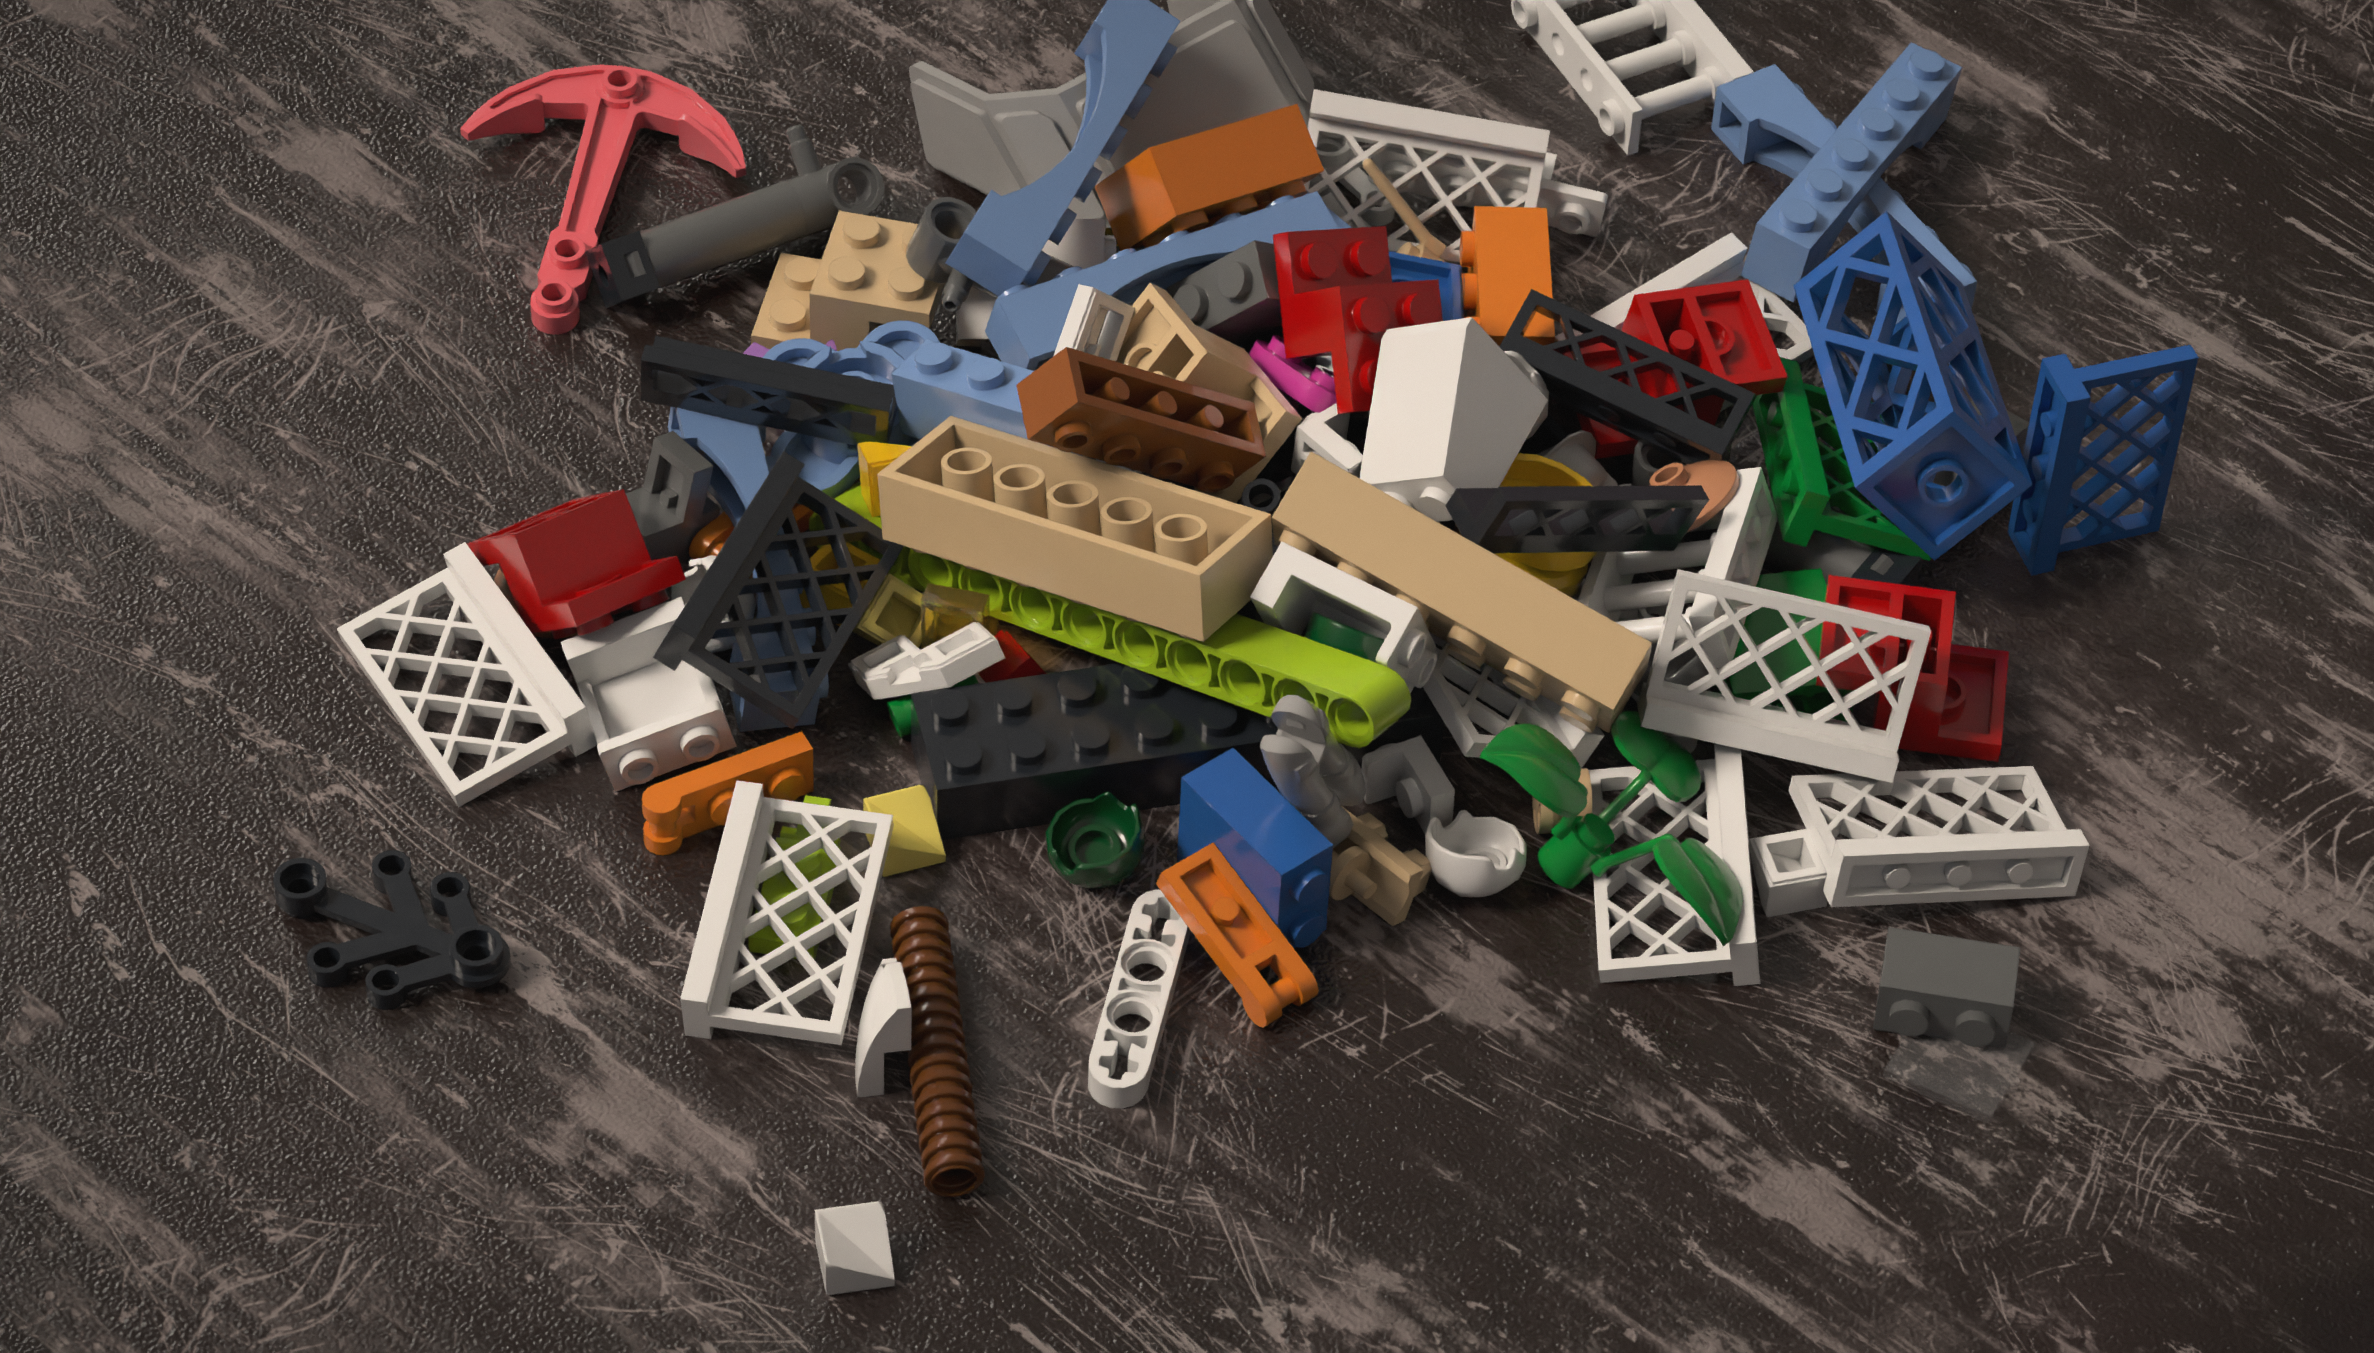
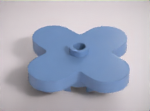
(835, 464)

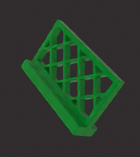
(1798, 466)

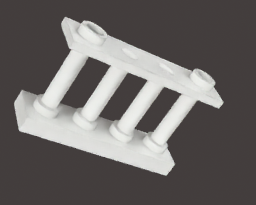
(1686, 39)
(1730, 554)

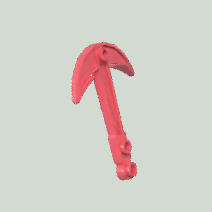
(615, 106)

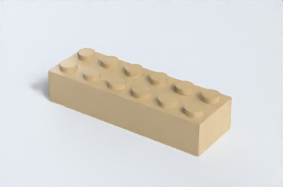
(1075, 527)
(1466, 595)

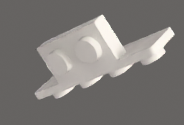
(1568, 206)

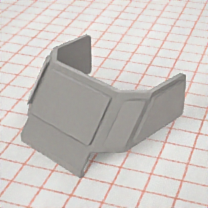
(1226, 69)

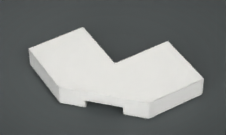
(904, 669)

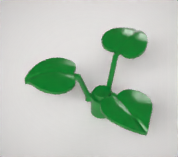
(1584, 843)

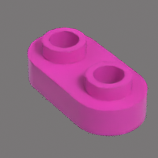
(1306, 385)

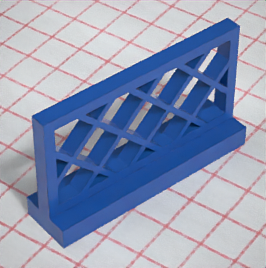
(2056, 458)

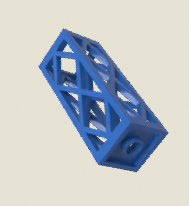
(1916, 433)

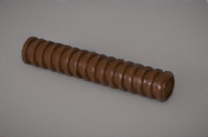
(938, 1054)

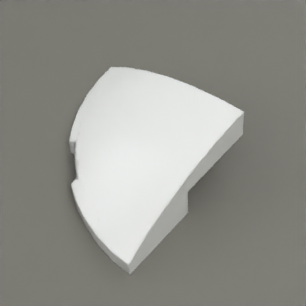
(882, 1026)

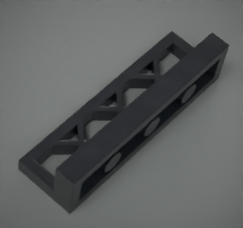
(767, 392)
(1622, 405)
(1576, 517)

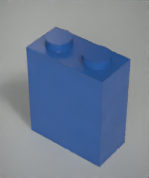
(1263, 840)

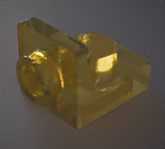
(951, 609)

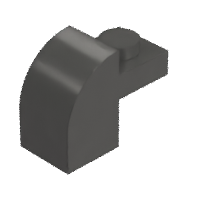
(673, 498)

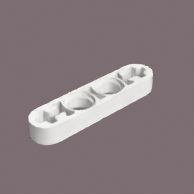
(1138, 997)

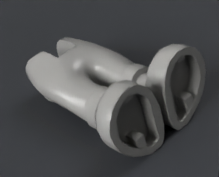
(1313, 767)

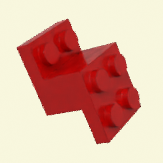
(1342, 301)
(1704, 325)
(578, 565)
(1959, 687)

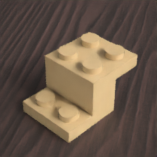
(851, 290)
(1171, 345)

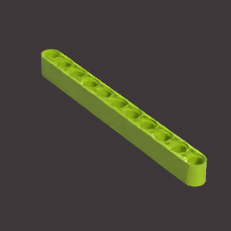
(1238, 663)

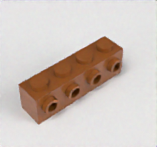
(1140, 420)

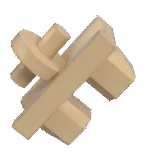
(1377, 870)

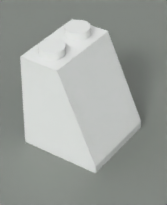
(1445, 414)

